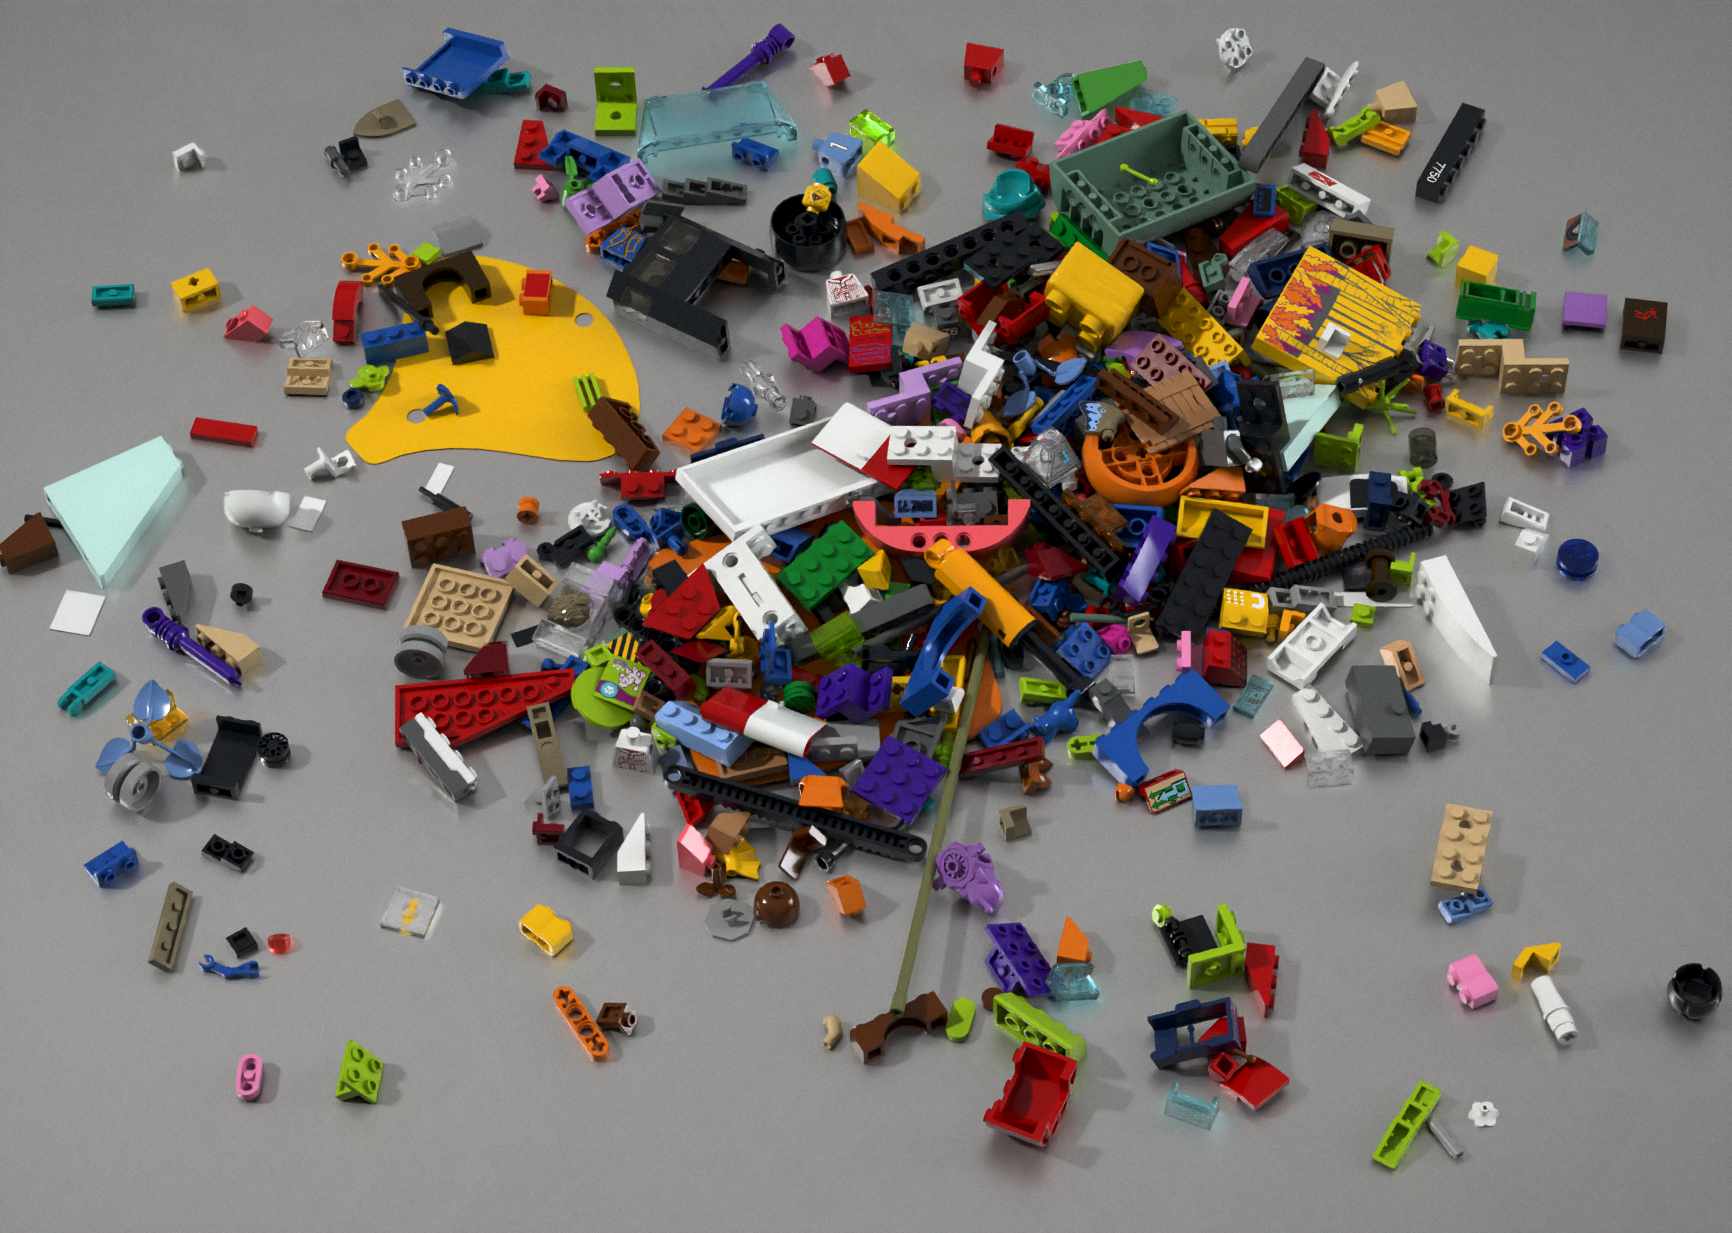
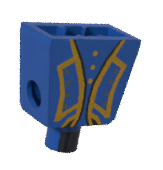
(622, 246)

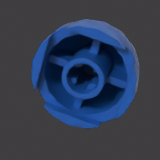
(738, 406)

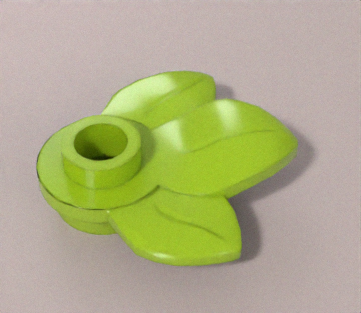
(370, 377)

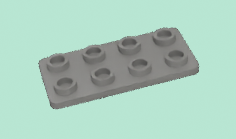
(845, 741)

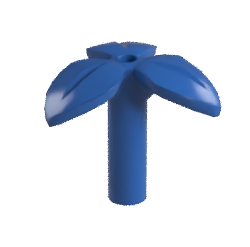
(446, 396)

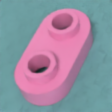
(247, 1078)

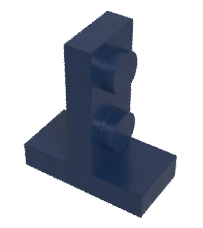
(1378, 501)

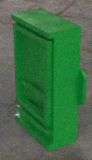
(1496, 304)

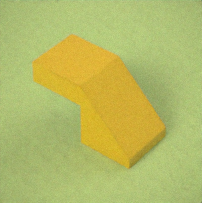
(1539, 956)

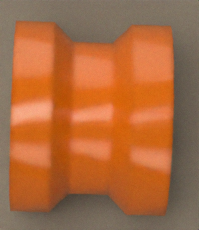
(528, 510)

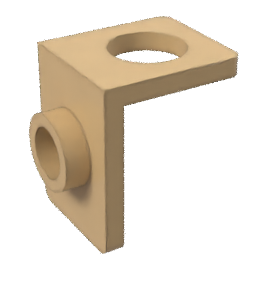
(1141, 634)

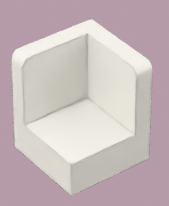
(1333, 341)

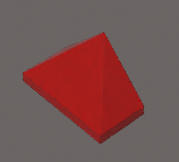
(693, 809)

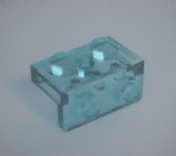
(1072, 982)

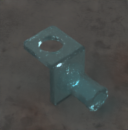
(644, 588)

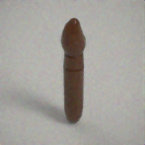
(971, 647)

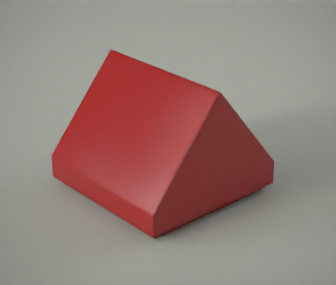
(1222, 1067)

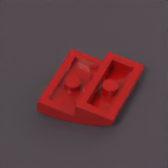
(1255, 1083)

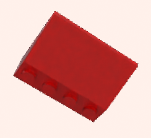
(1257, 563)

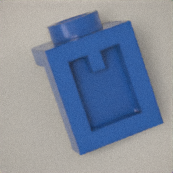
(664, 519)

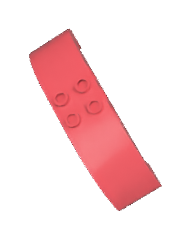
(980, 539)

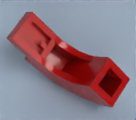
(345, 305)

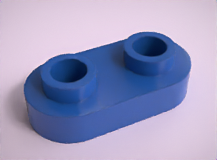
(632, 524)

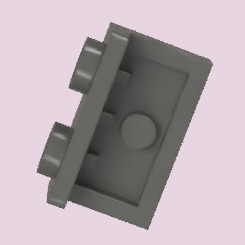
(988, 500)

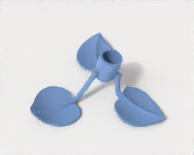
(1023, 400)
(154, 704)

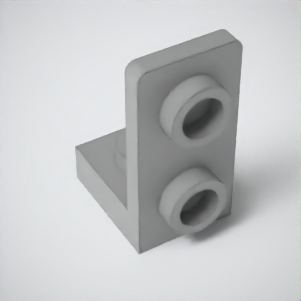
(545, 799)

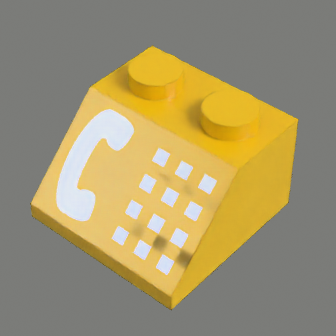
(1244, 612)

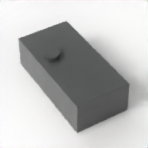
(1380, 709)

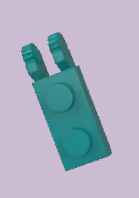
(86, 688)

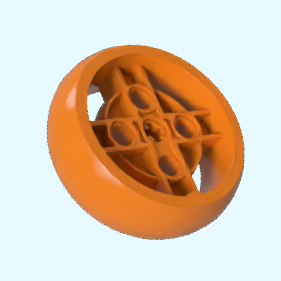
(1127, 480)

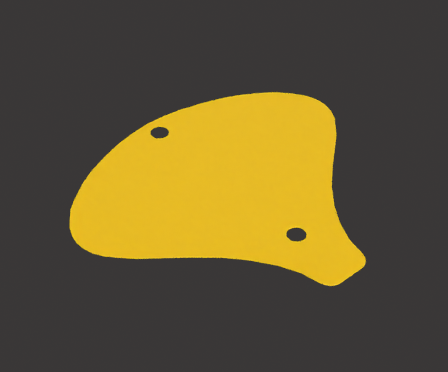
(508, 402)

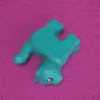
(1489, 330)

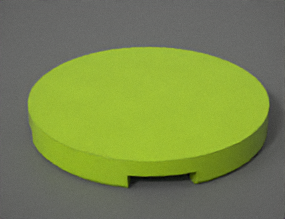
(595, 710)

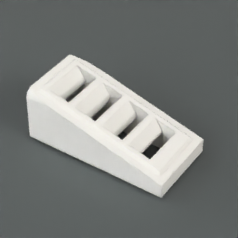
(1513, 509)

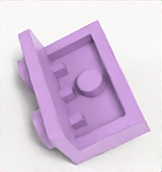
(502, 560)

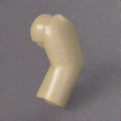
(835, 1030)

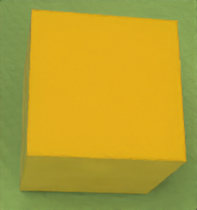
(1476, 266)

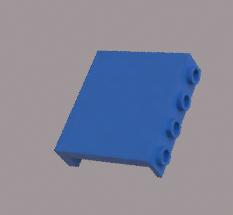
(459, 64)

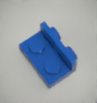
(754, 153)
(1049, 596)
(1005, 730)
(111, 864)

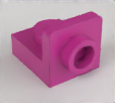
(1116, 637)

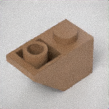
(727, 830)

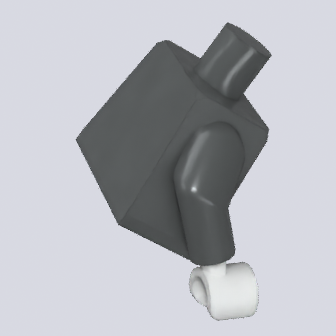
(1224, 448)

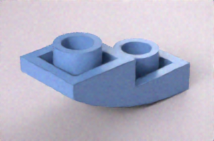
(1465, 906)

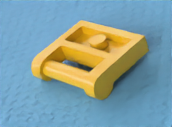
(1023, 419)

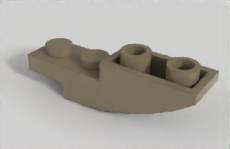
(547, 743)

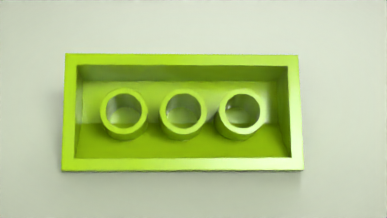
(1033, 1025)

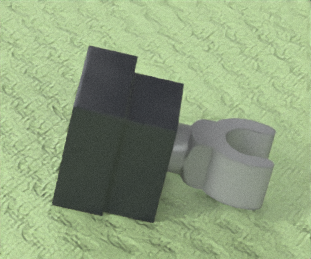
(1435, 735)

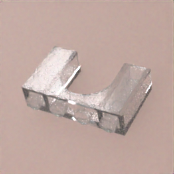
(604, 594)

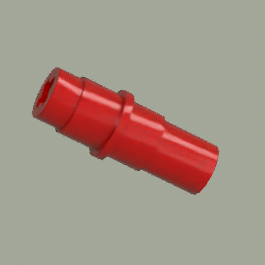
(1193, 286)

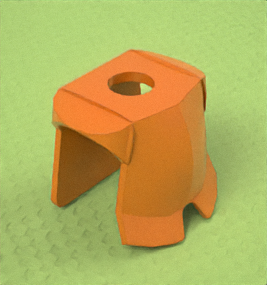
(1057, 351)
(1333, 527)
(822, 792)

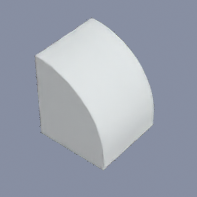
(951, 703)

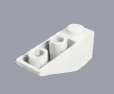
(631, 857)

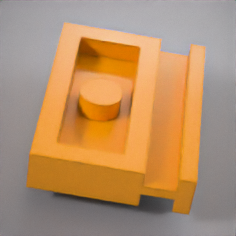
(1387, 138)

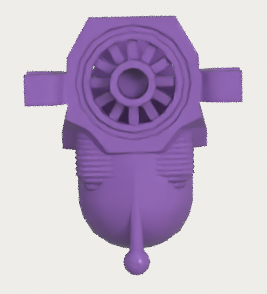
(978, 876)

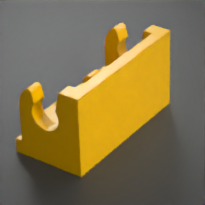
(1467, 411)

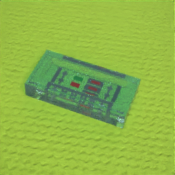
(1253, 696)

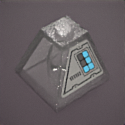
(1051, 457)

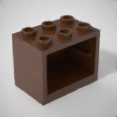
(1151, 272)

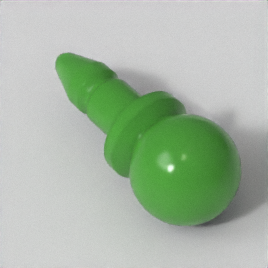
(596, 553)

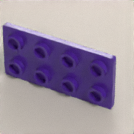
(1017, 960)

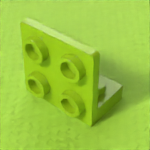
(1337, 450)

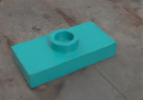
(113, 295)

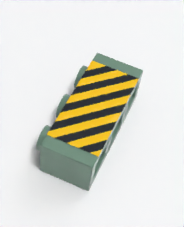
(625, 646)

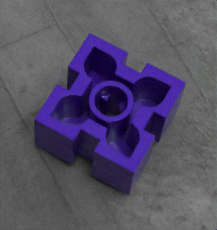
(1589, 441)

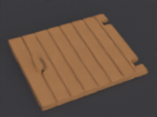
(1185, 399)

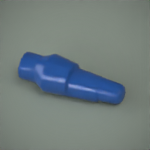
(1412, 704)

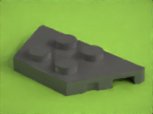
(921, 733)

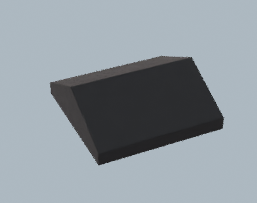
(469, 343)

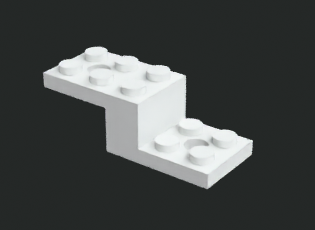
(981, 375)
(941, 450)

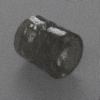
(1422, 447)

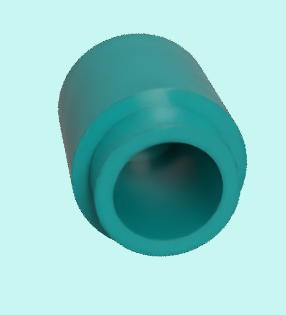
(826, 178)

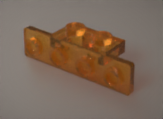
(1099, 518)

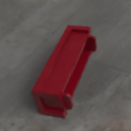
(665, 669)

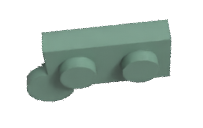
(1212, 272)

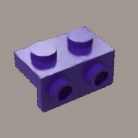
(952, 401)

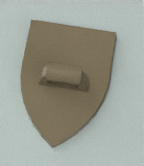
(384, 121)

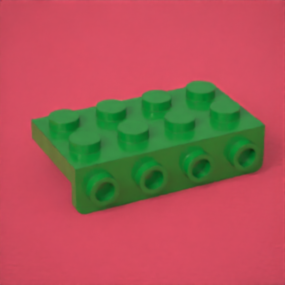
(824, 565)

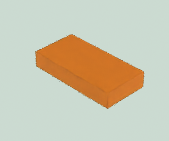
(858, 237)

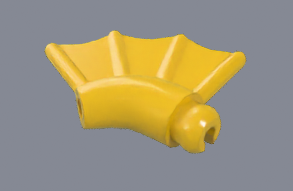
(740, 860)

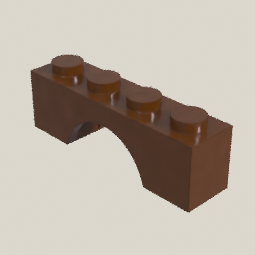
(923, 1013)

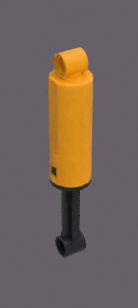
(1002, 612)

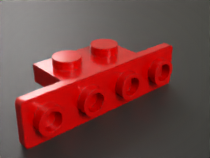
(640, 485)

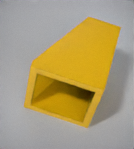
(887, 178)

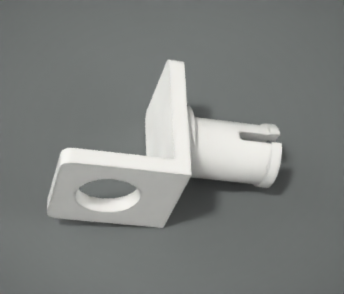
(331, 465)

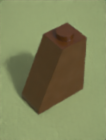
(28, 545)

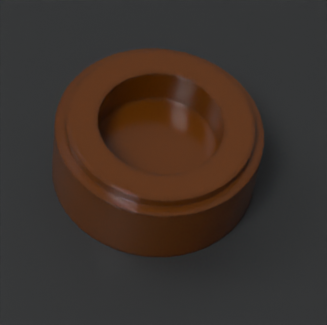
(987, 997)

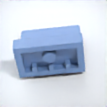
(1216, 805)

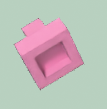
(546, 189)

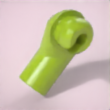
(702, 690)

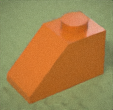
(847, 895)
(1073, 945)

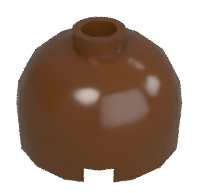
(776, 904)

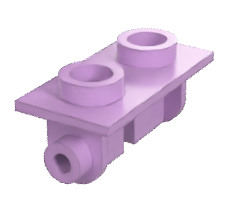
(637, 559)

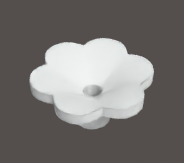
(1483, 1114)

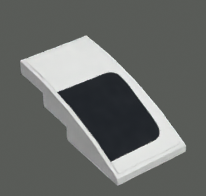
(1351, 492)

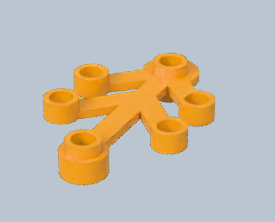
(384, 264)
(1539, 428)

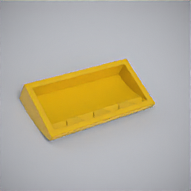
(1195, 511)

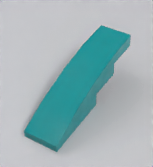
(503, 81)

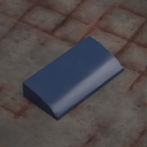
(1273, 273)

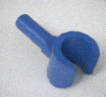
(548, 665)

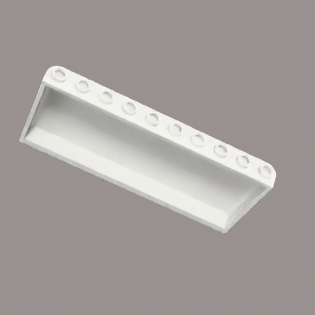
(774, 483)

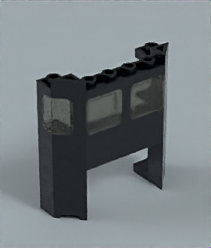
(672, 276)

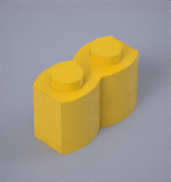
(545, 929)

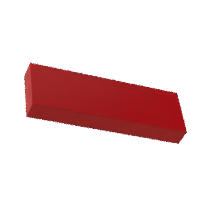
(223, 432)

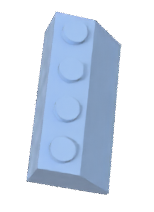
(685, 723)

